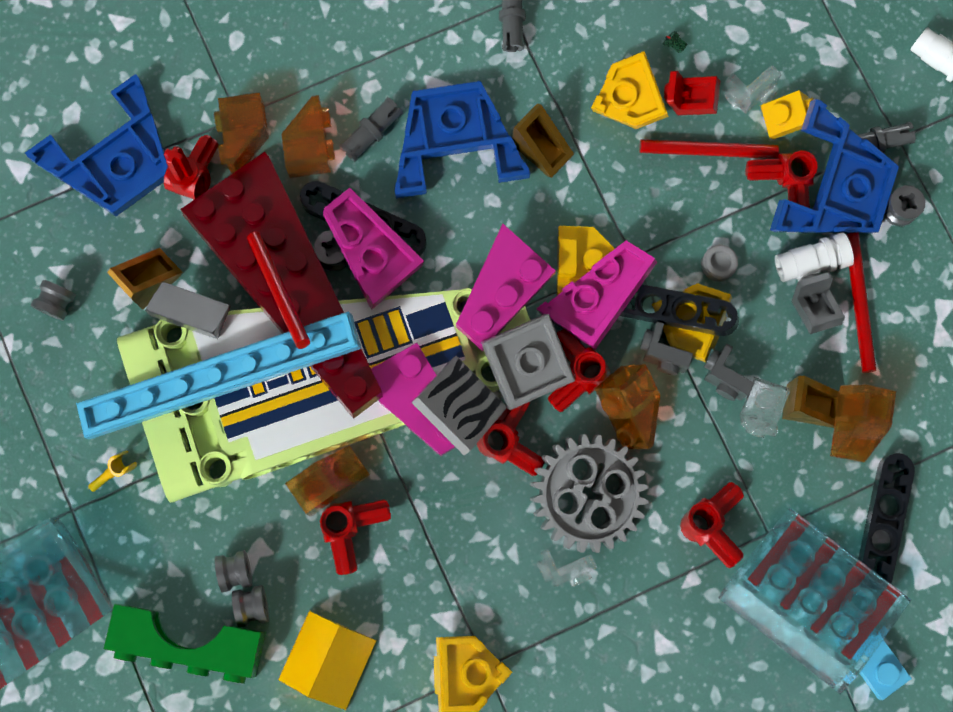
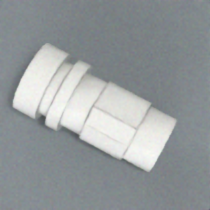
(935, 51)
(814, 258)

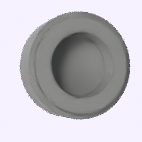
(719, 263)

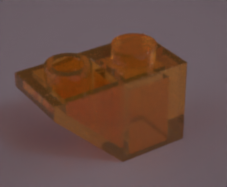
(243, 128)
(305, 141)
(631, 404)
(861, 420)
(327, 480)

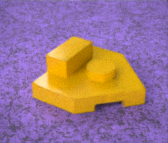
(631, 94)
(577, 253)
(692, 341)
(465, 674)

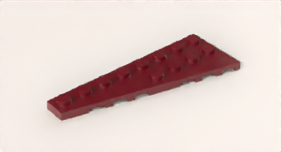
(257, 202)

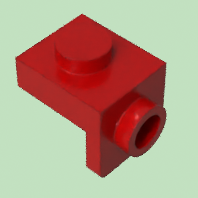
(692, 94)

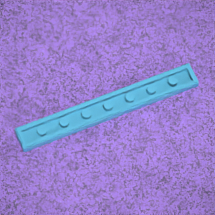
(216, 376)

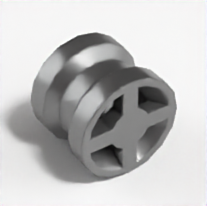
(898, 212)
(332, 258)
(53, 300)
(233, 571)
(250, 606)

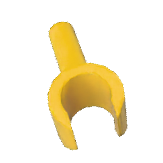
(115, 468)

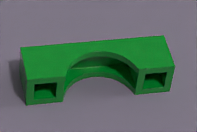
(140, 633)

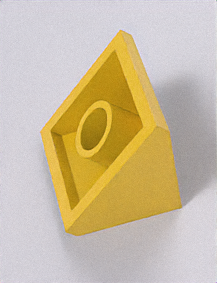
(327, 661)

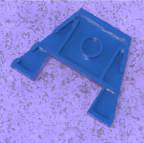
(451, 123)
(119, 166)
(852, 187)

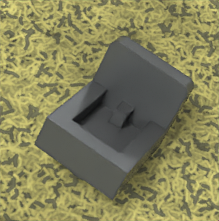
(816, 303)
(669, 359)
(728, 382)

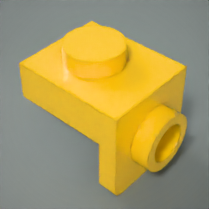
(785, 114)

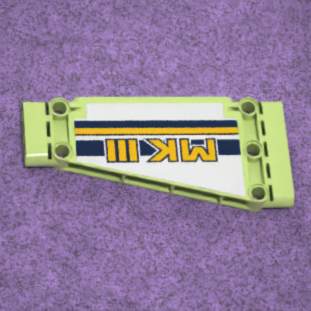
(292, 413)

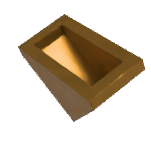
(541, 141)
(144, 275)
(811, 402)

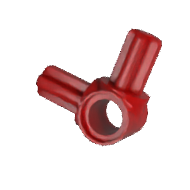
(780, 170)
(190, 174)
(579, 360)
(511, 449)
(714, 512)
(341, 539)

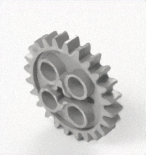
(618, 507)

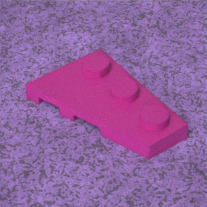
(371, 248)
(503, 287)
(601, 295)
(401, 382)

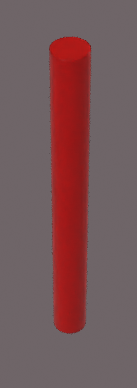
(708, 148)
(278, 290)
(861, 307)

